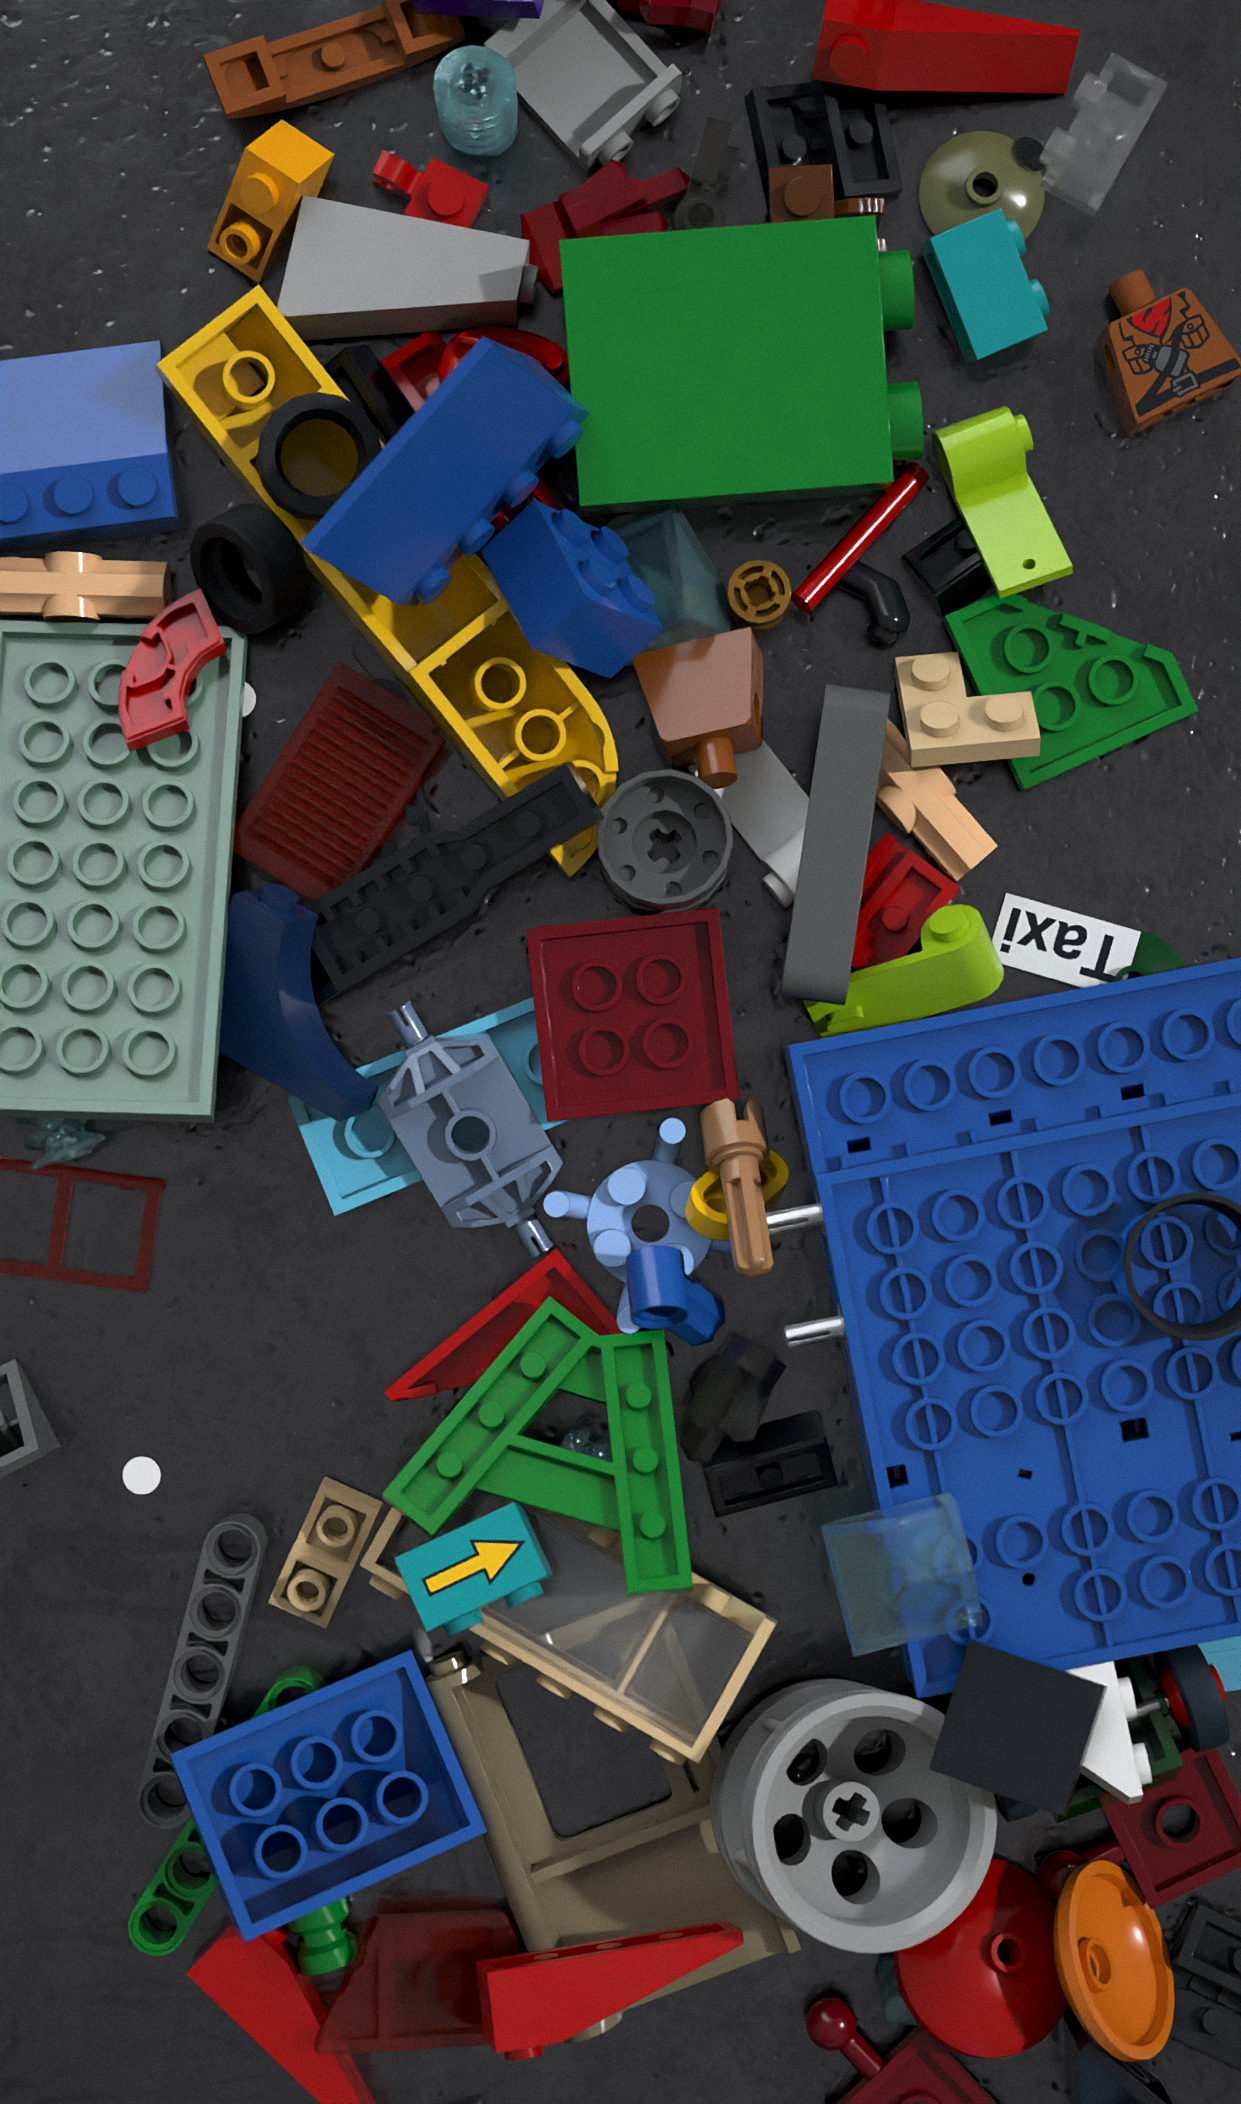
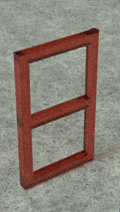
(54, 1261)

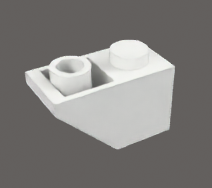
(1111, 1756)

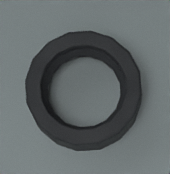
(289, 416)
(273, 555)

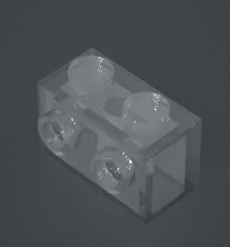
(1102, 135)

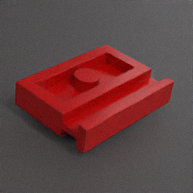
(895, 903)

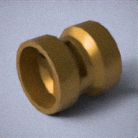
(754, 605)

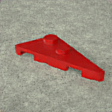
(480, 1340)

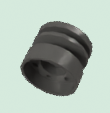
(667, 808)

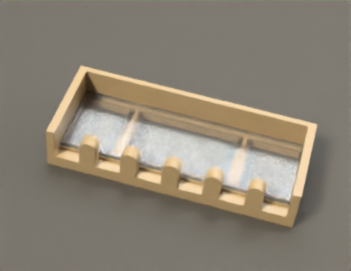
(644, 1660)

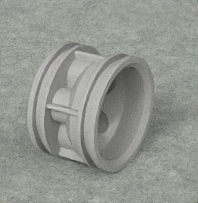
(909, 1885)

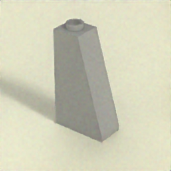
(398, 273)

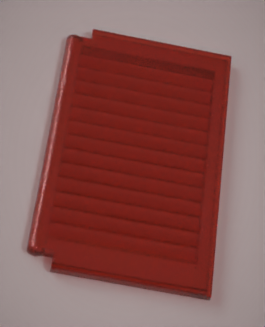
(337, 785)

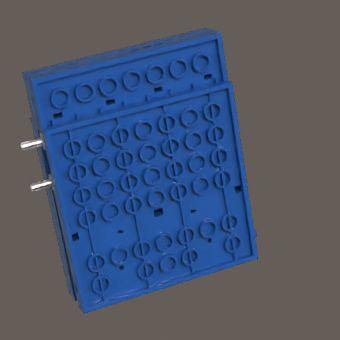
(974, 1269)

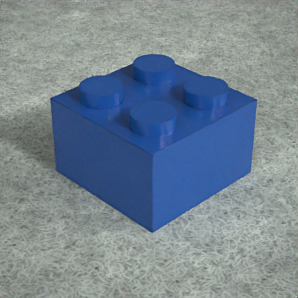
(572, 589)

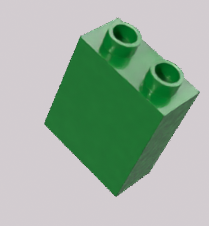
(737, 364)

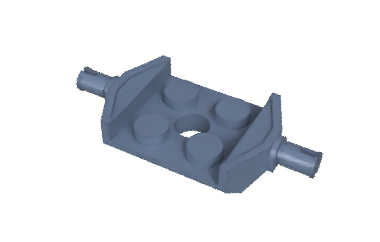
(459, 1079)

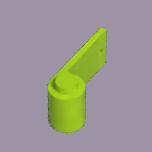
(997, 500)
(950, 972)

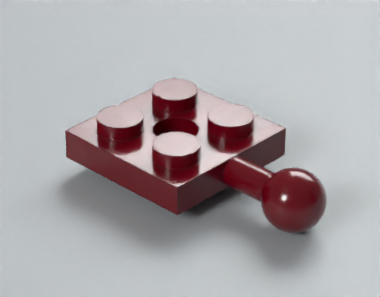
(1162, 1863)
(910, 2073)

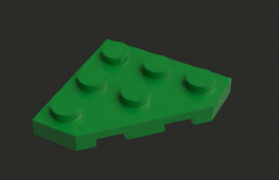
(1084, 681)

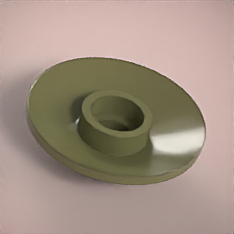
(948, 177)

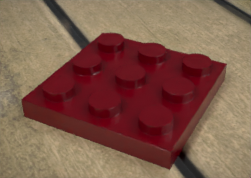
(632, 1014)

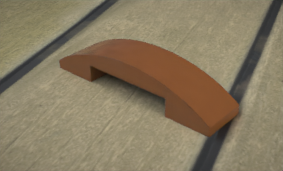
(327, 59)

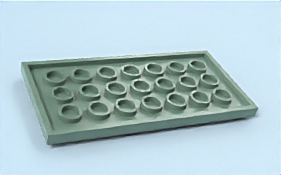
(111, 880)

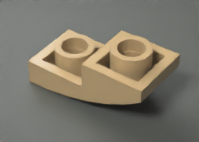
(325, 1552)

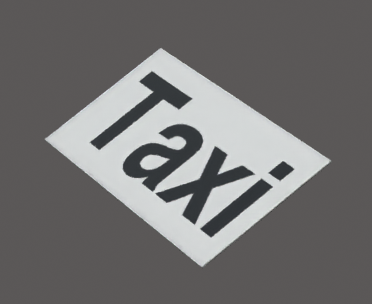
(1061, 943)

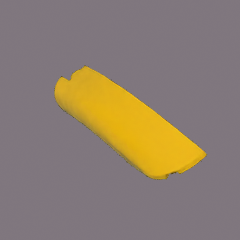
(460, 654)

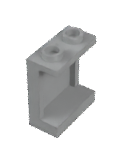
(587, 78)

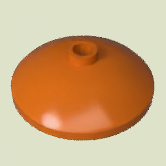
(1113, 1962)

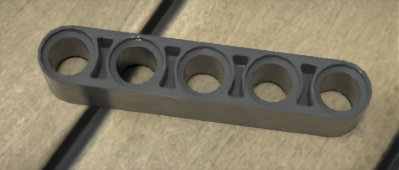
(835, 844)
(209, 1638)

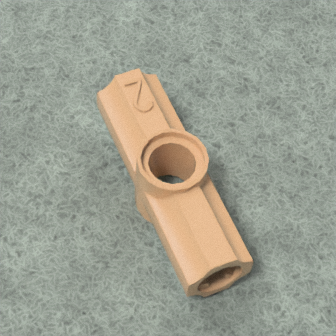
(83, 587)
(925, 805)

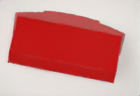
(544, 230)

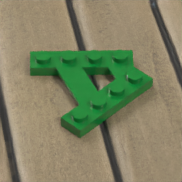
(484, 1449)

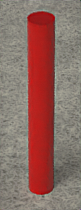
(859, 537)

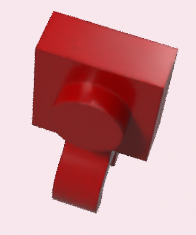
(435, 195)

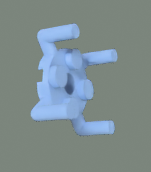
(621, 1195)

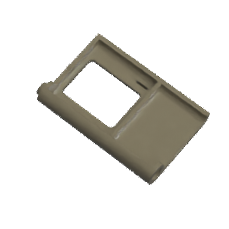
(612, 1880)

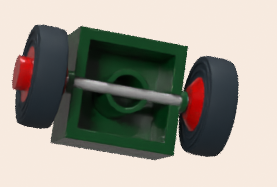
(1187, 1692)

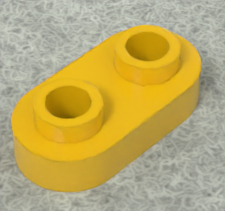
(706, 1204)

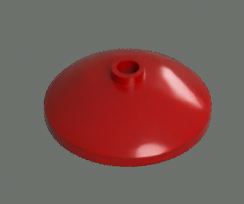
(962, 1987)

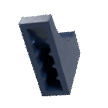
(271, 1006)

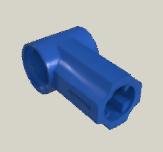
(669, 1298)

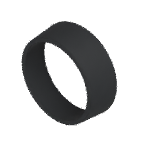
(1210, 1330)

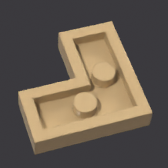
(952, 728)

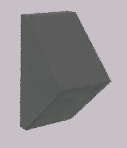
(23, 1425)

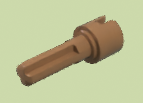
(737, 1153)

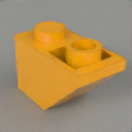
(267, 198)

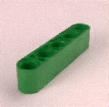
(171, 1884)

